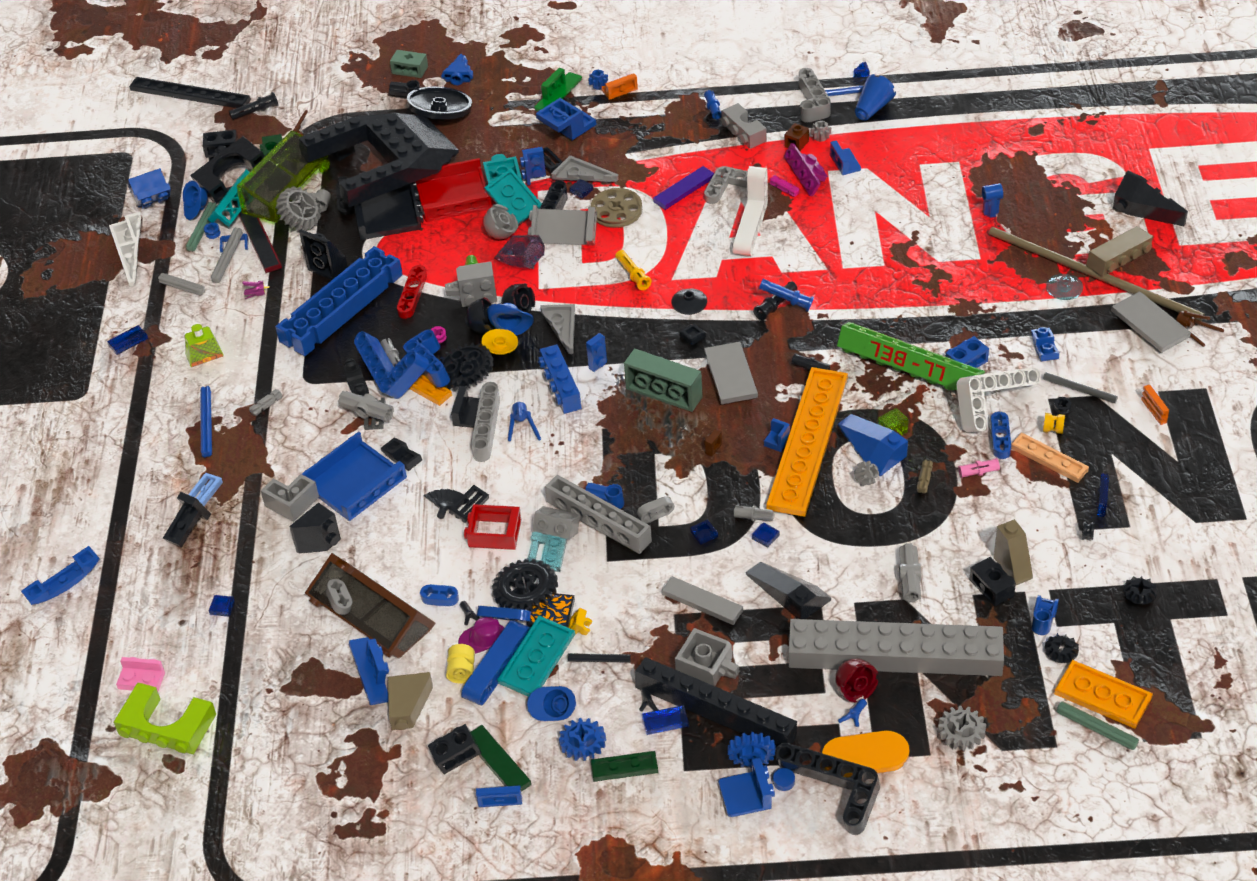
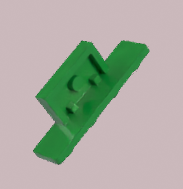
(557, 87)

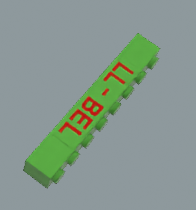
(904, 356)

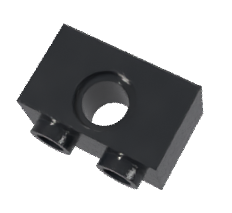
(992, 581)

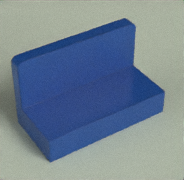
(844, 159)

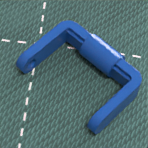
(225, 238)

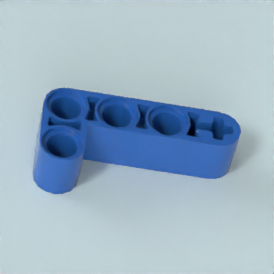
(426, 345)

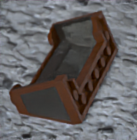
(374, 608)

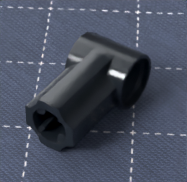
(403, 89)

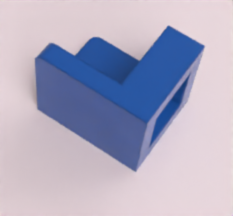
(778, 435)

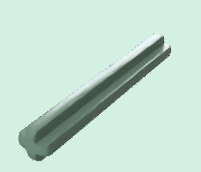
(199, 229)
(1097, 725)

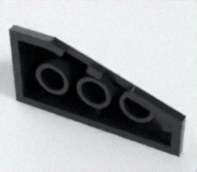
(793, 593)

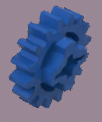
(592, 735)
(750, 747)

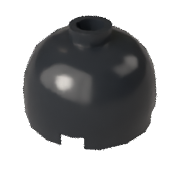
(520, 296)
(478, 316)

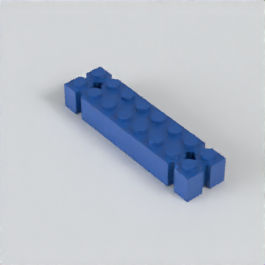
(339, 301)

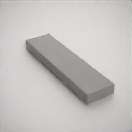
(702, 600)

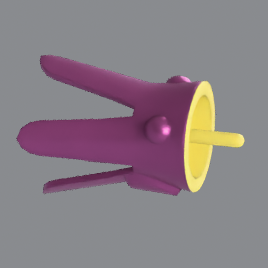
(257, 290)

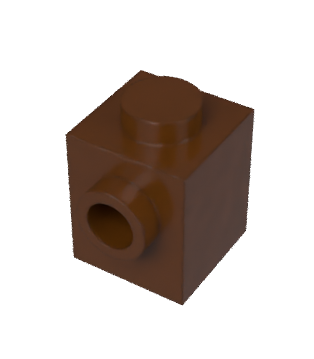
(797, 135)

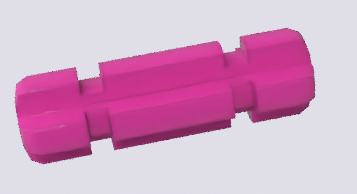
(784, 186)

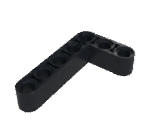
(835, 776)

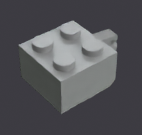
(473, 283)
(706, 658)

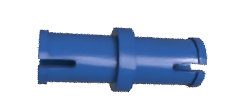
(713, 104)

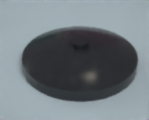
(439, 102)

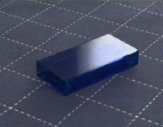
(127, 339)
(1103, 495)
(665, 720)

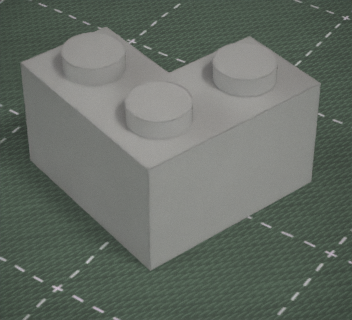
(292, 499)

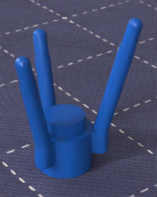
(520, 413)

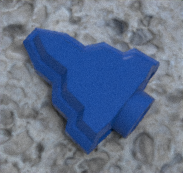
(458, 71)

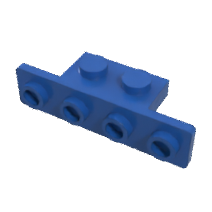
(371, 668)

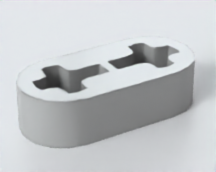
(655, 509)
(343, 595)

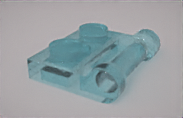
(553, 549)

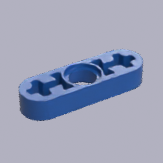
(997, 441)
(504, 613)

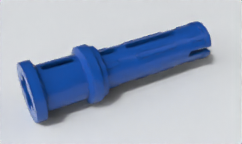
(794, 298)

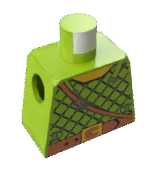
(201, 345)

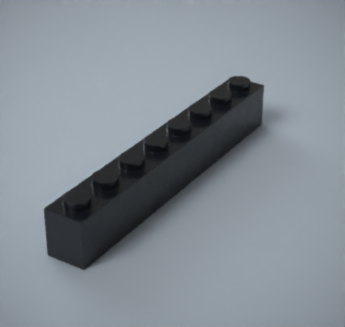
(713, 702)

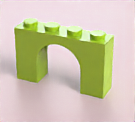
(181, 735)

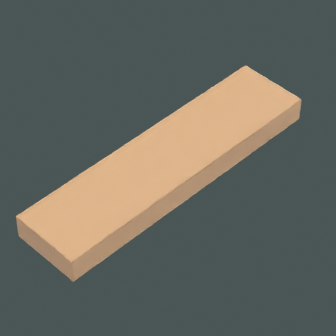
(1049, 457)

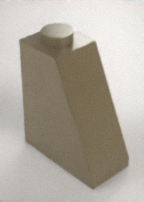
(1012, 551)
(407, 698)

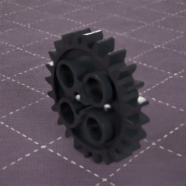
(467, 365)

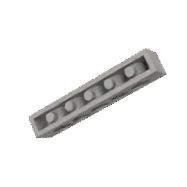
(599, 514)

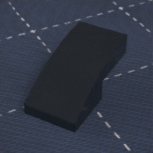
(398, 451)

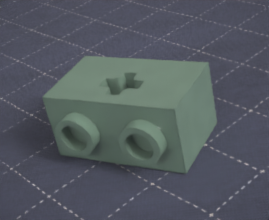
(409, 63)

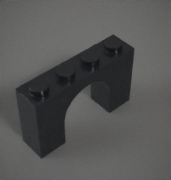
(239, 153)

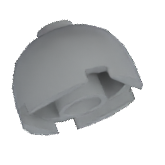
(499, 222)

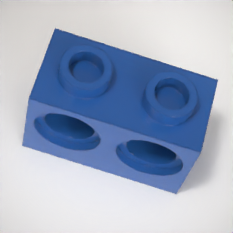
(970, 352)

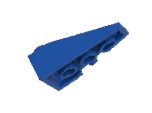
(874, 442)

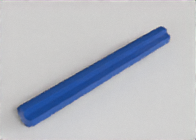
(206, 424)

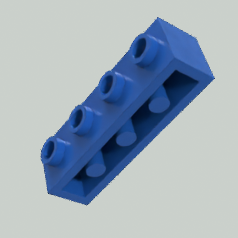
(560, 379)

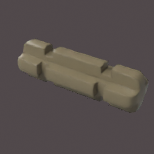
(924, 476)

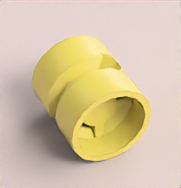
(460, 663)

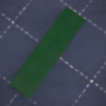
(499, 761)

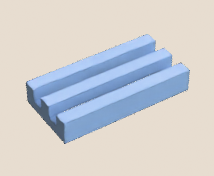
(208, 490)

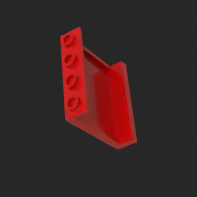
(454, 191)

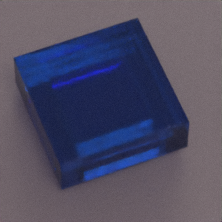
(581, 188)
(704, 532)
(765, 534)
(221, 605)

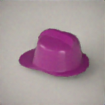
(482, 634)

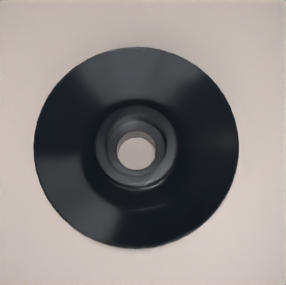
(689, 301)

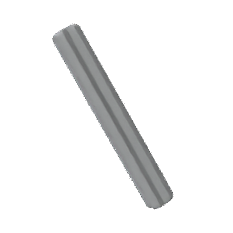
(226, 255)

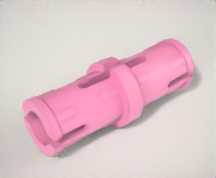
(966, 470)

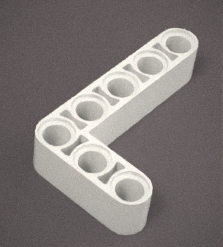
(754, 211)
(972, 390)

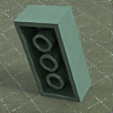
(663, 380)

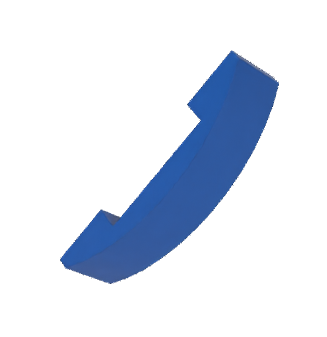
(63, 580)

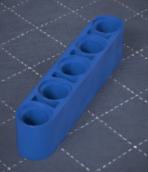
(485, 676)

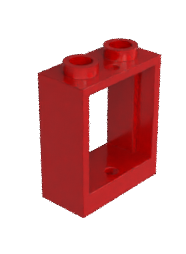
(493, 513)

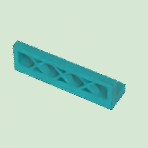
(226, 201)

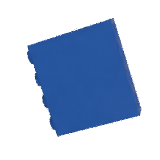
(354, 477)

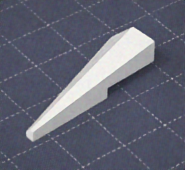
(126, 239)

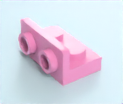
(140, 670)

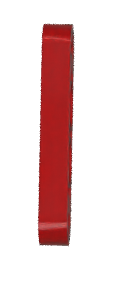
(404, 312)

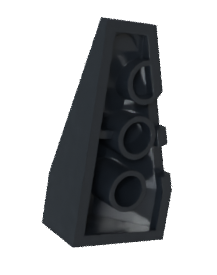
(1143, 201)

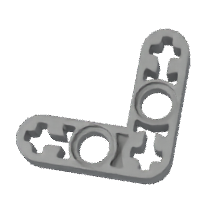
(729, 177)

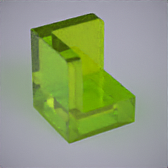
(894, 420)

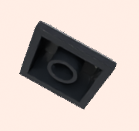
(315, 530)

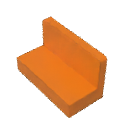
(620, 86)

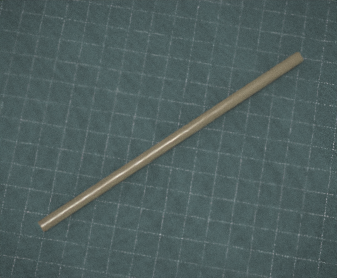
(1080, 267)

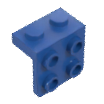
(747, 791)

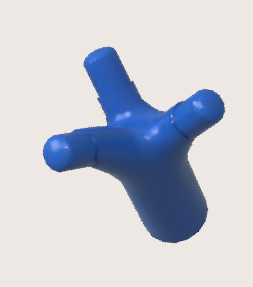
(854, 712)

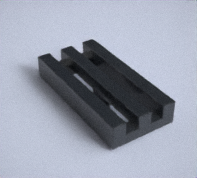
(549, 165)
(460, 514)

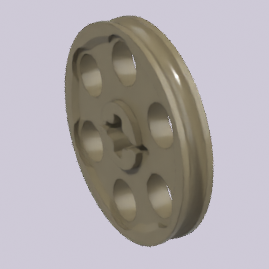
(617, 207)

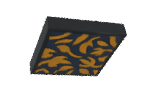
(557, 610)

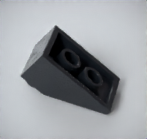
(322, 255)

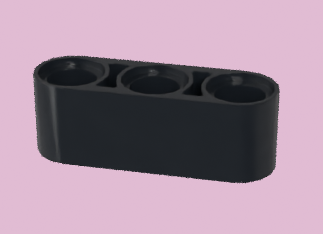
(556, 196)

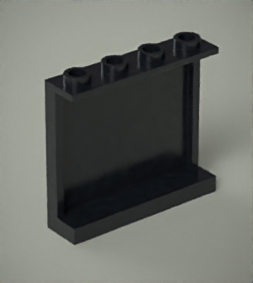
(390, 213)

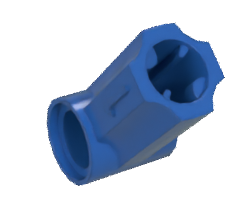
(991, 196)
(612, 494)

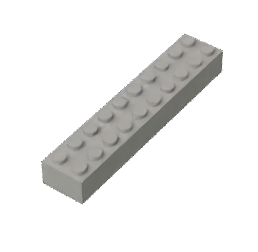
(897, 646)

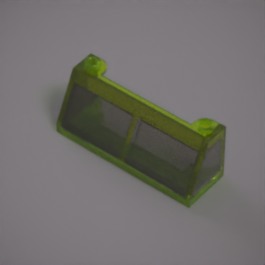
(276, 172)

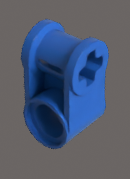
(1043, 615)

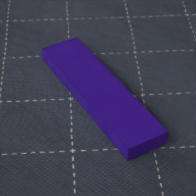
(683, 188)

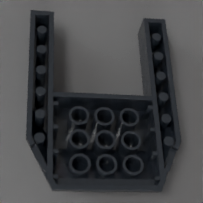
(405, 140)

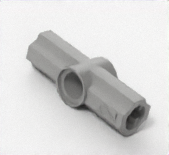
(365, 406)
(910, 573)

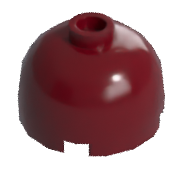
(856, 679)

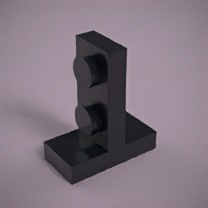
(185, 519)

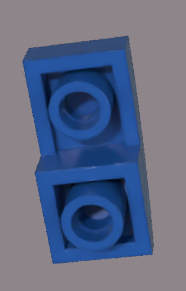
(1044, 344)

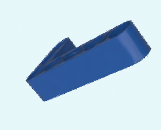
(390, 379)

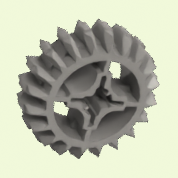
(295, 211)

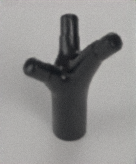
(469, 613)
(647, 700)

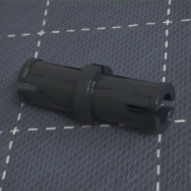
(807, 363)

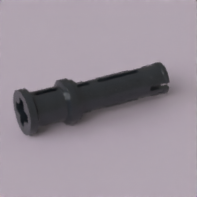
(234, 114)
(771, 304)

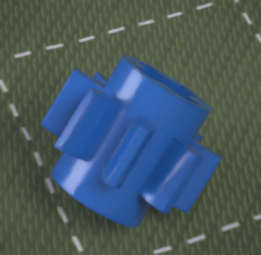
(598, 79)

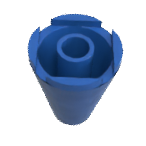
(874, 96)

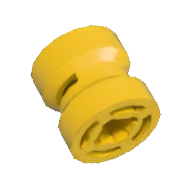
(1049, 423)

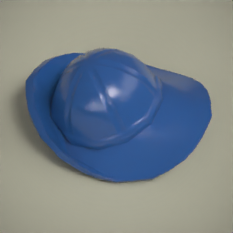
(509, 317)

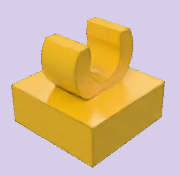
(578, 621)

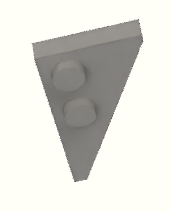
(578, 169)
(562, 321)

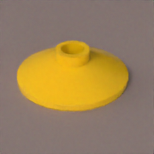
(500, 341)

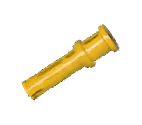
(636, 273)

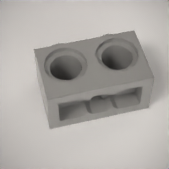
(556, 522)

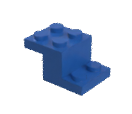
(566, 118)
(149, 188)

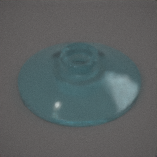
(1064, 286)

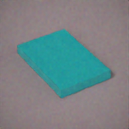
(513, 194)

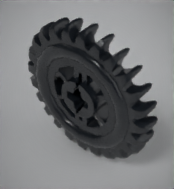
(535, 592)

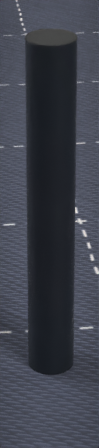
(577, 657)

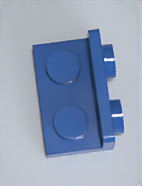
(533, 164)

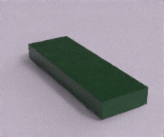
(624, 766)

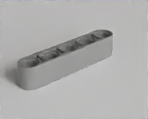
(485, 422)

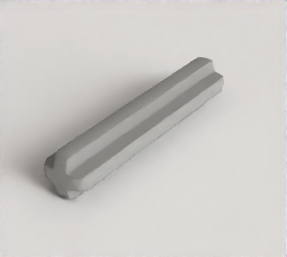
(181, 284)

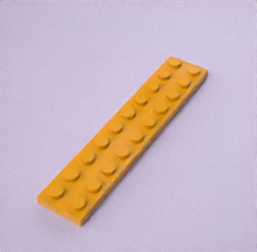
(807, 442)

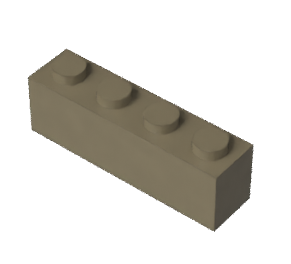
(1119, 251)

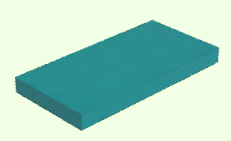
(536, 656)

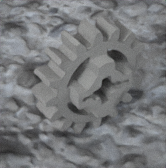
(961, 728)

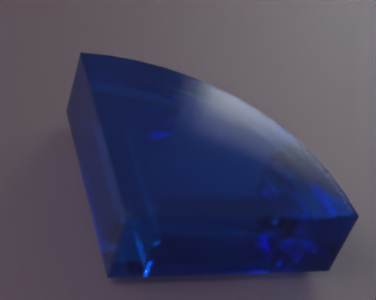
(861, 71)

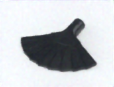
(444, 500)

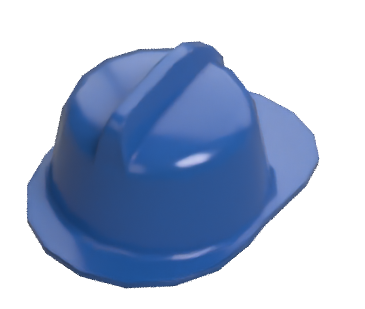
(194, 199)
(551, 703)

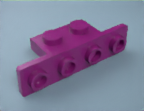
(806, 169)

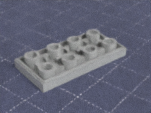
(1151, 321)
(730, 373)

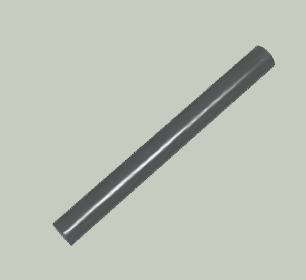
(1080, 387)

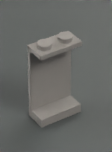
(564, 226)

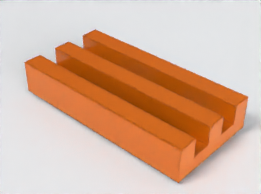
(1155, 404)

